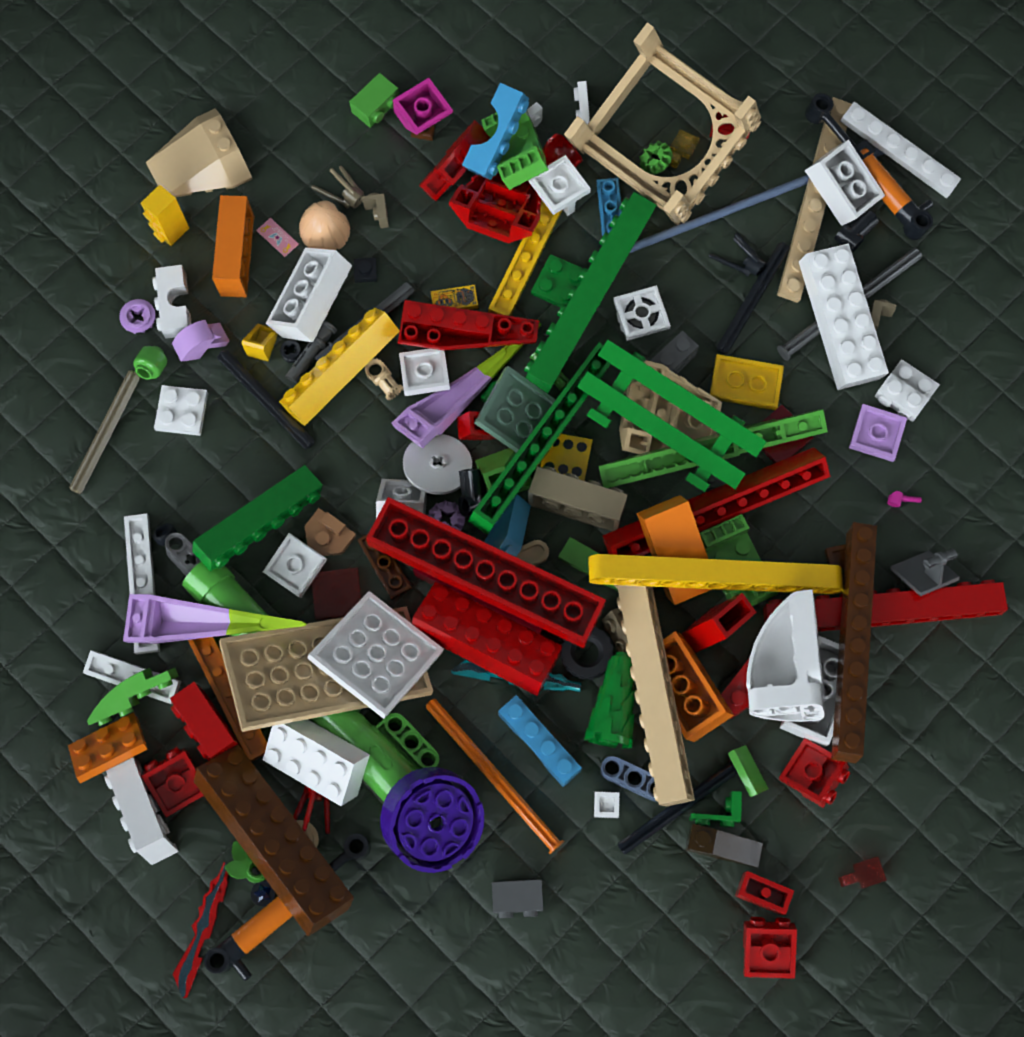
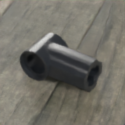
(857, 230)
(471, 491)

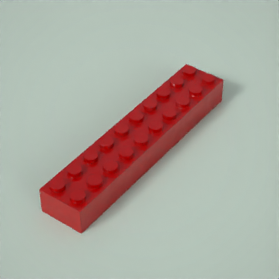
(486, 572)

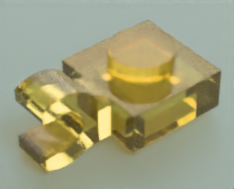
(683, 146)

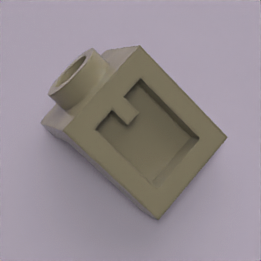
(378, 204)

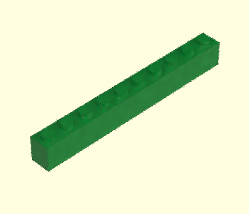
(590, 292)
(536, 445)

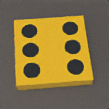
(569, 455)

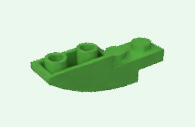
(127, 693)

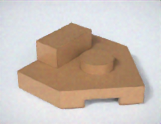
(327, 534)

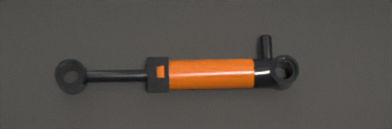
(913, 217)
(268, 921)

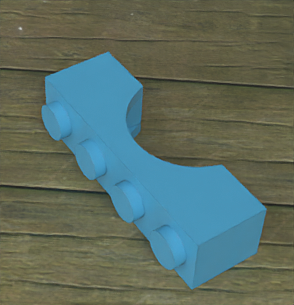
(486, 156)
(540, 740)

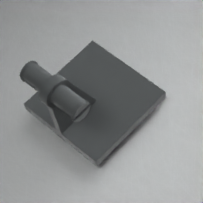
(927, 571)

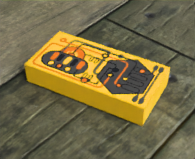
(457, 297)

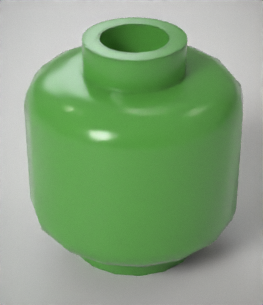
(150, 362)

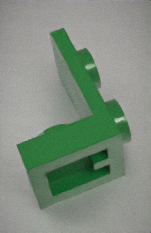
(732, 805)

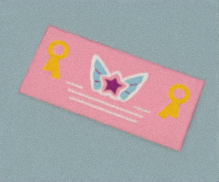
(277, 237)

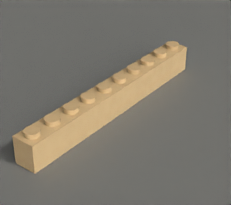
(655, 695)

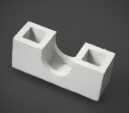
(170, 283)

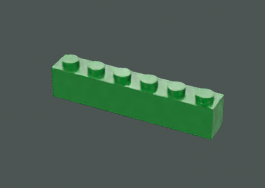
(257, 518)

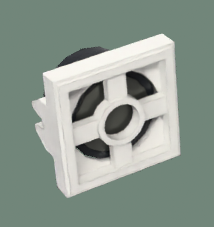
(641, 315)

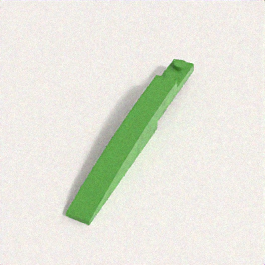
(668, 460)

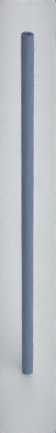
(650, 240)

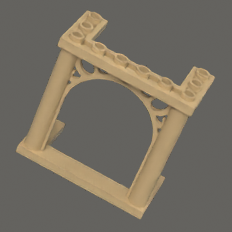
(742, 115)

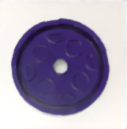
(415, 803)

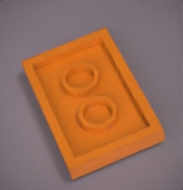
(107, 747)

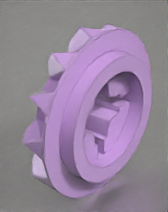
(137, 307)
(448, 508)

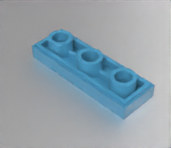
(608, 197)

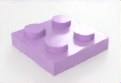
(878, 432)

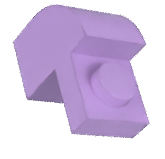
(197, 338)

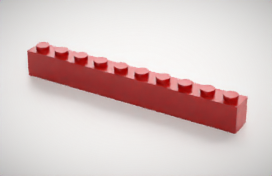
(726, 502)
(908, 607)

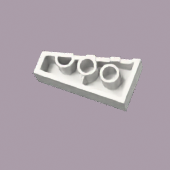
(139, 812)

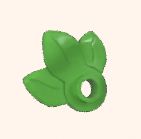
(242, 865)

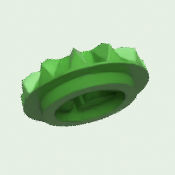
(656, 166)

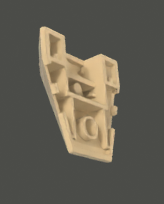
(200, 158)
(639, 441)

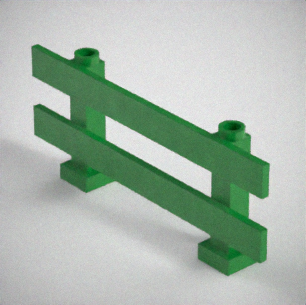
(613, 399)

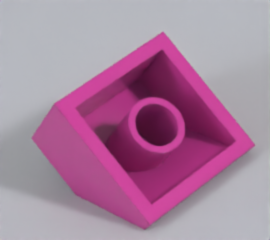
(421, 107)

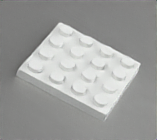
(375, 654)

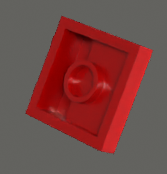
(815, 773)
(172, 781)
(769, 948)

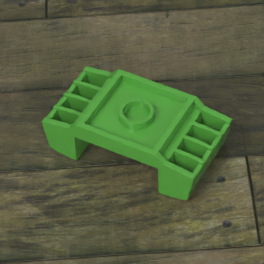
(525, 154)
(731, 542)

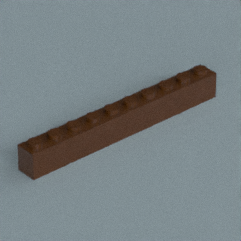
(854, 644)

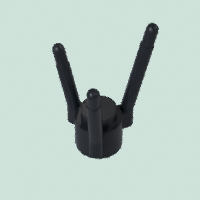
(752, 263)

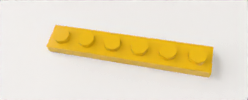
(523, 264)

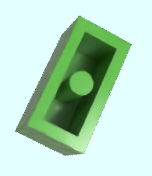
(374, 100)

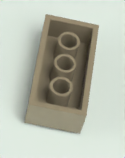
(577, 499)

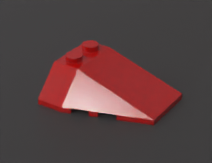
(495, 210)

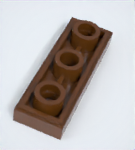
(389, 575)

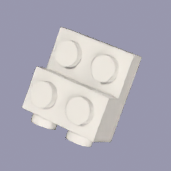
(906, 390)

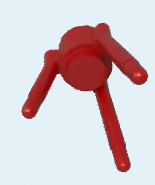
(313, 796)

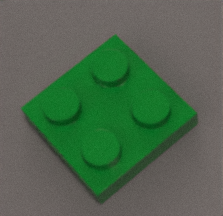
(556, 281)

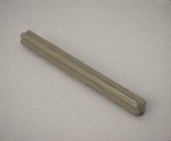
(104, 432)

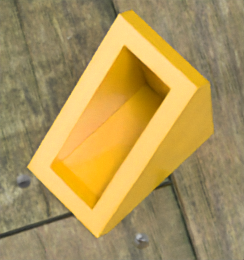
(260, 342)

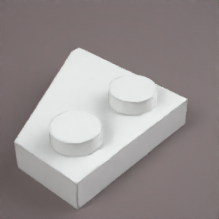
(581, 95)

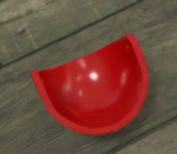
(558, 147)

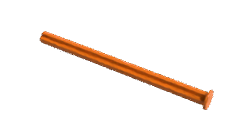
(494, 776)

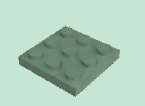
(513, 409)

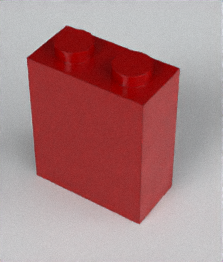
(719, 623)

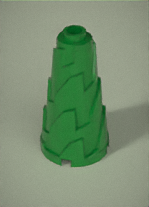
(613, 713)

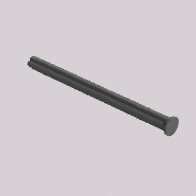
(869, 289)

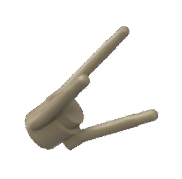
(351, 193)

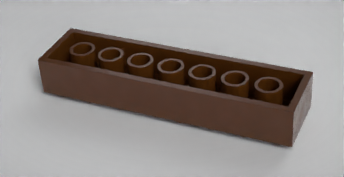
(273, 840)

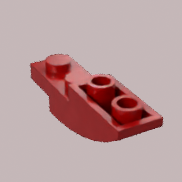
(450, 167)

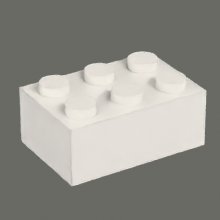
(845, 183)

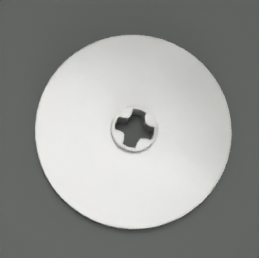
(440, 478)

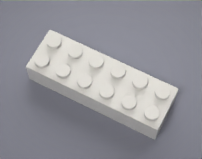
(843, 316)

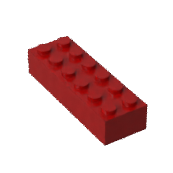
(487, 638)

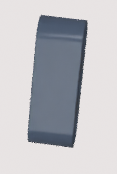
(620, 778)

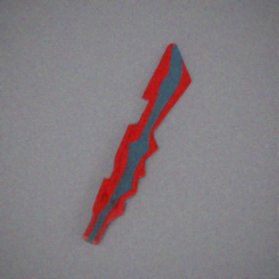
(203, 928)

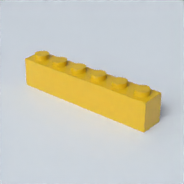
(339, 366)

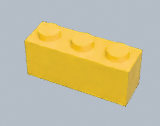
(164, 215)

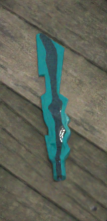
(553, 682)

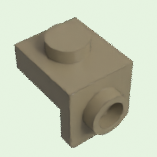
(879, 308)

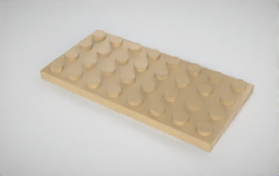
(278, 683)

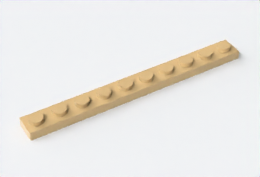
(810, 214)

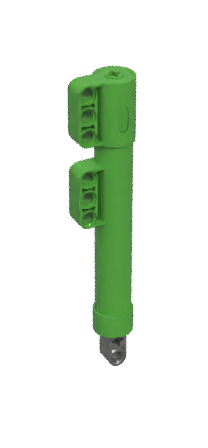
(387, 749)

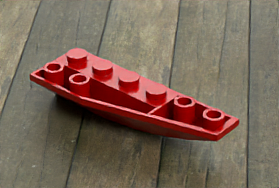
(459, 328)

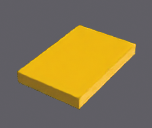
(746, 382)

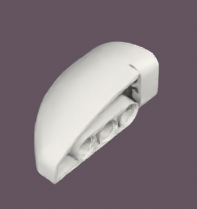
(786, 664)

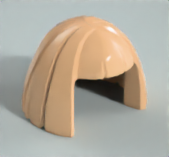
(324, 226)

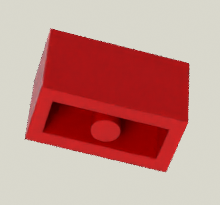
(764, 893)

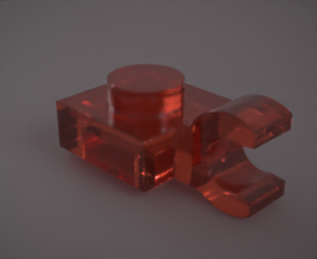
(866, 873)

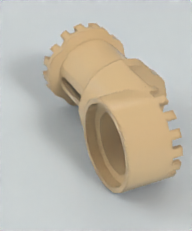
(384, 379)

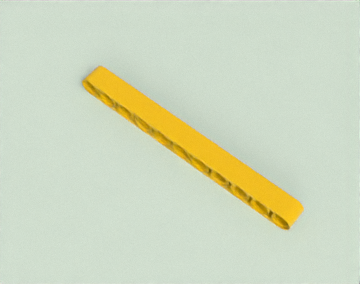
(714, 574)

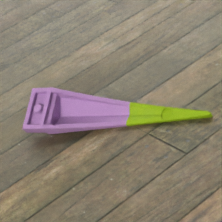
(439, 410)
(164, 620)

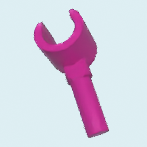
(897, 497)

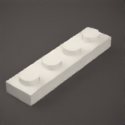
(117, 670)

